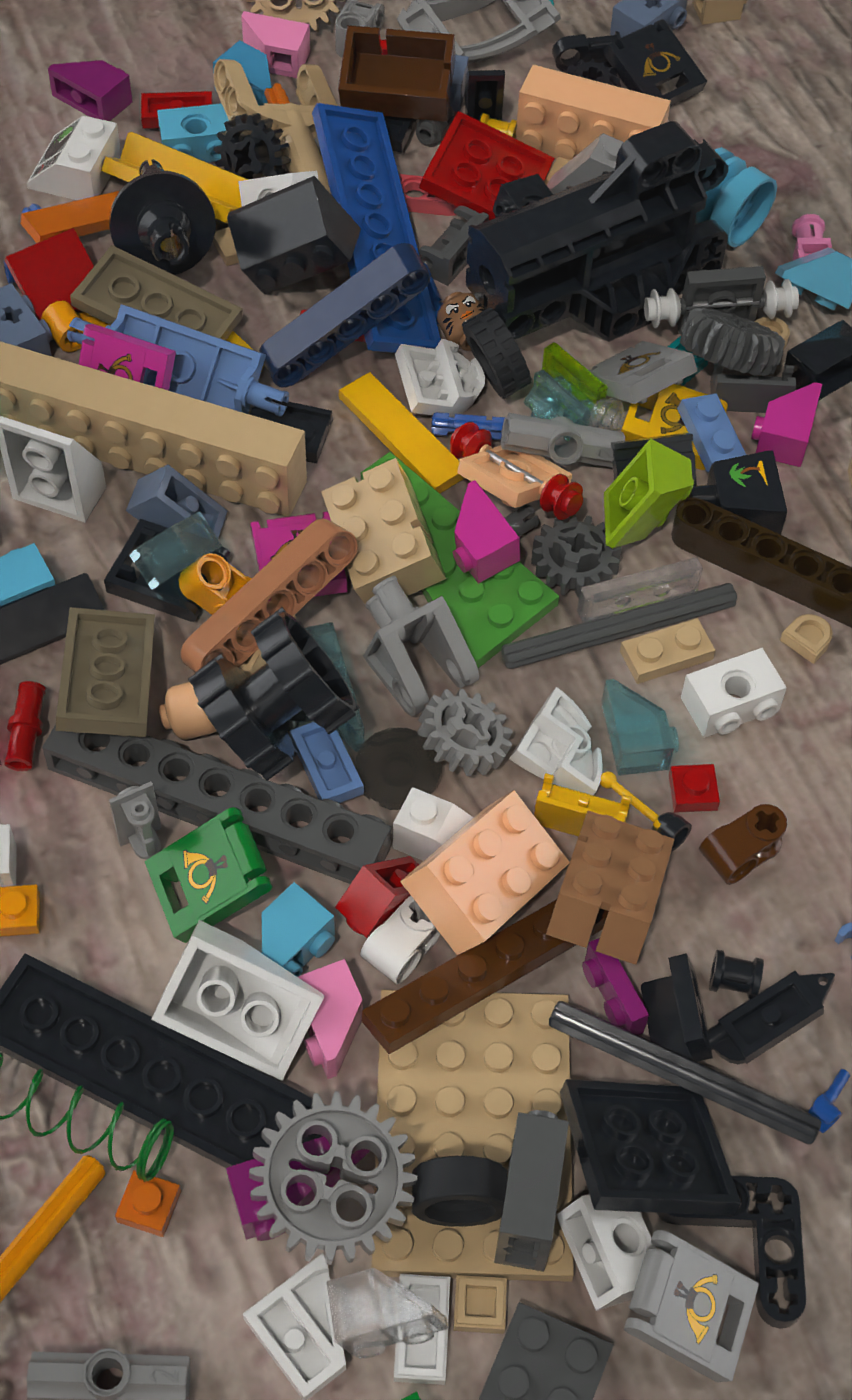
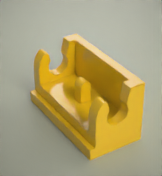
(566, 808)

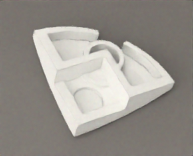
(561, 746)

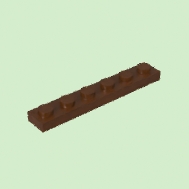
(466, 979)

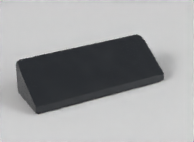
(43, 616)

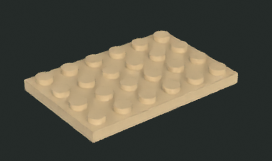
(462, 1097)

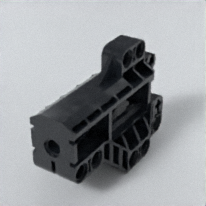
(585, 245)

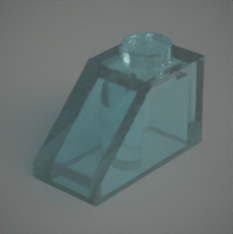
(175, 550)
(637, 731)

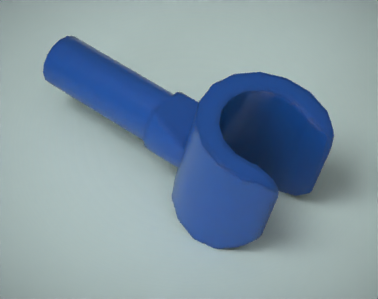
(823, 1104)

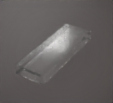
(639, 589)

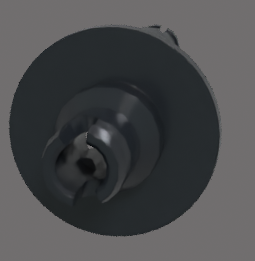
(152, 208)

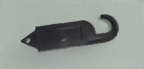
(770, 1017)

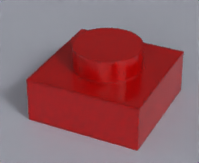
(694, 788)

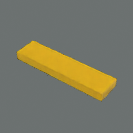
(401, 432)

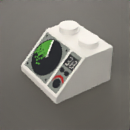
(75, 159)

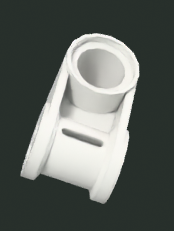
(399, 942)

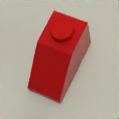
(375, 894)

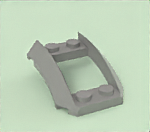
(531, 14)

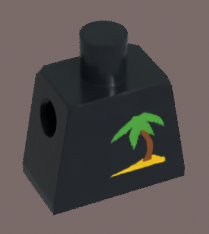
(747, 488)

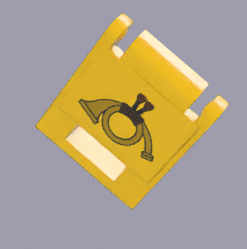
(664, 418)

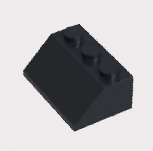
(292, 235)

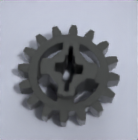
(574, 554)

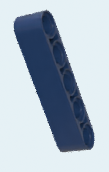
(345, 314)

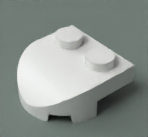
(439, 378)

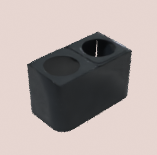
(824, 359)

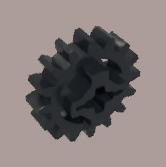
(254, 152)

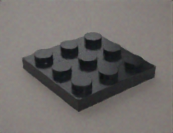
(648, 1149)

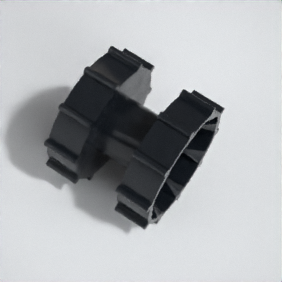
(253, 708)

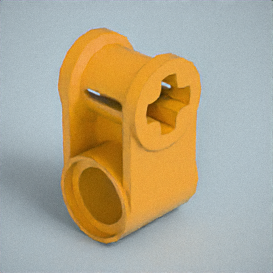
(222, 582)

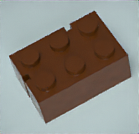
(407, 82)

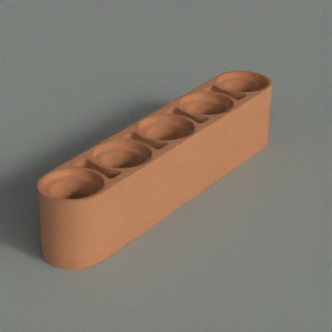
(277, 581)

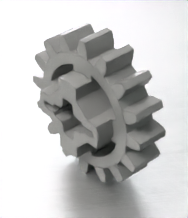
(465, 732)

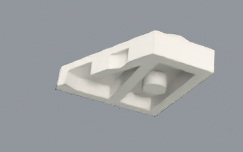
(298, 1329)

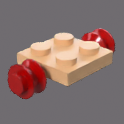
(514, 475)

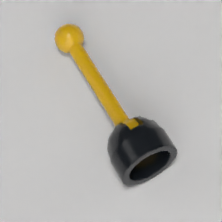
(666, 824)

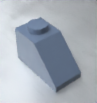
(169, 498)

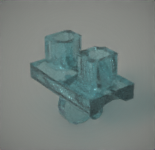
(553, 399)

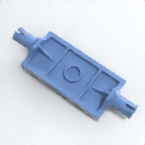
(203, 363)

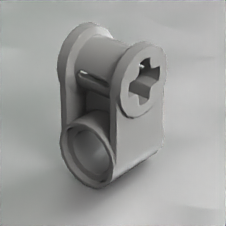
(356, 14)

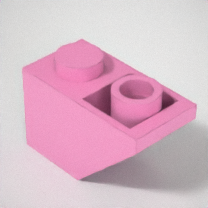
(280, 39)
(336, 1017)

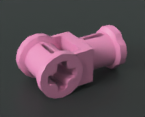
(809, 240)

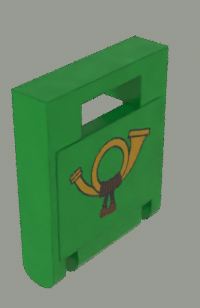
(212, 871)

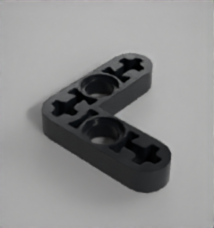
(765, 1227)

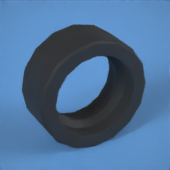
(459, 1191)

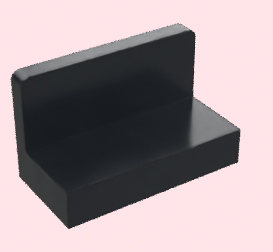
(677, 1011)

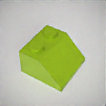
(645, 493)

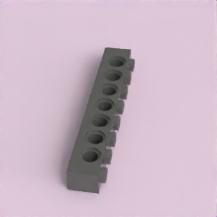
(191, 798)

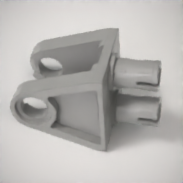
(432, 626)

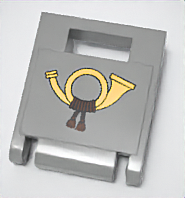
(643, 371)
(686, 1306)

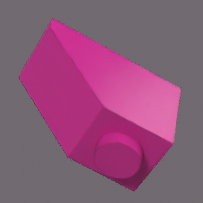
(788, 425)
(483, 537)

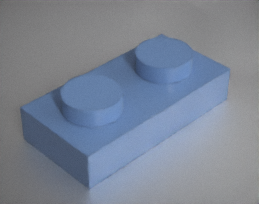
(710, 428)
(326, 763)

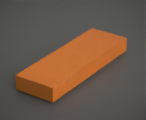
(83, 215)

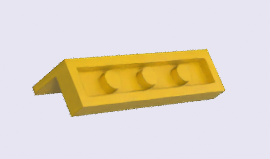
(216, 182)

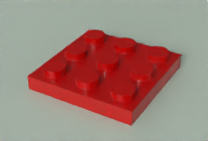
(476, 162)

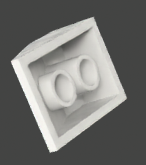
(50, 470)
(238, 1001)

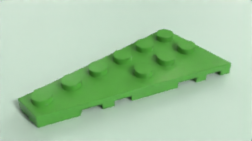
(488, 611)

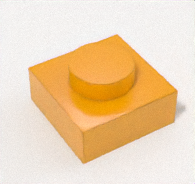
(19, 910)

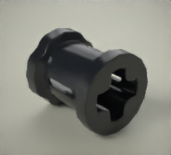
(736, 974)

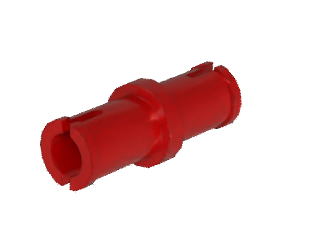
(25, 726)

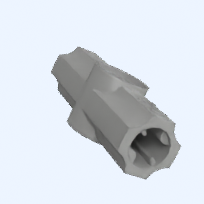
(539, 436)
(76, 1374)

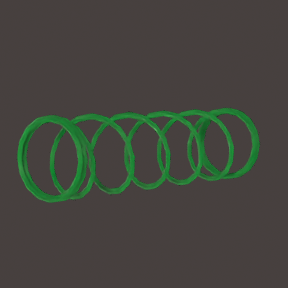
(144, 1153)

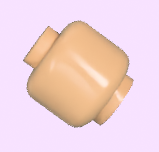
(184, 714)

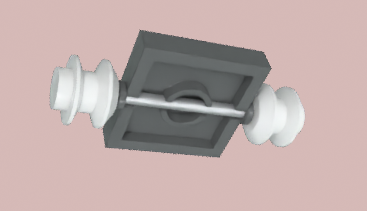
(730, 290)

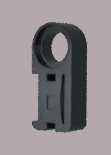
(586, 47)

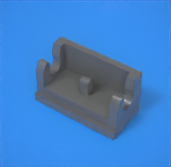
(449, 252)
(749, 392)

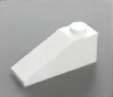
(426, 824)

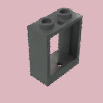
(532, 1190)

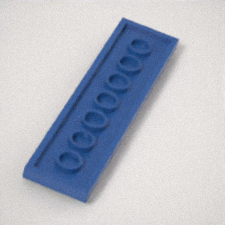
(369, 189)

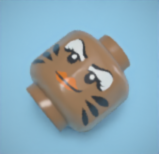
(454, 311)

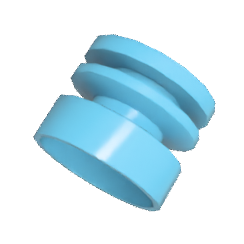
(740, 200)

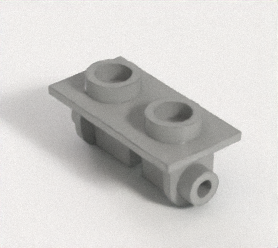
(137, 819)

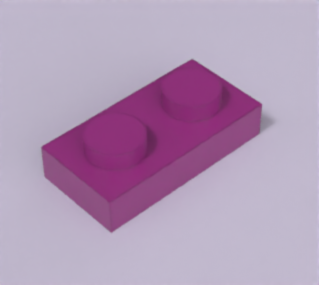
(621, 1000)

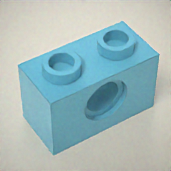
(193, 130)

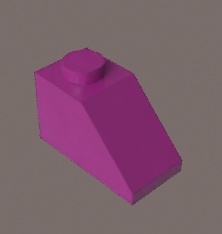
(91, 87)

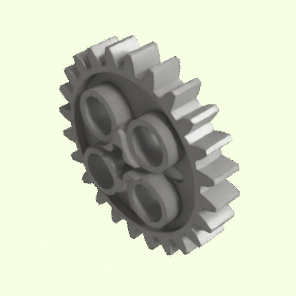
(318, 1222)

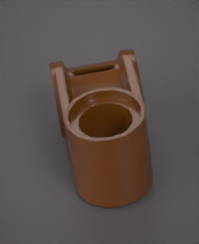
(745, 842)

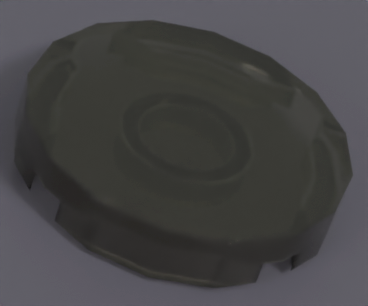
(394, 763)

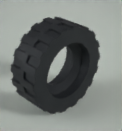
(497, 352)

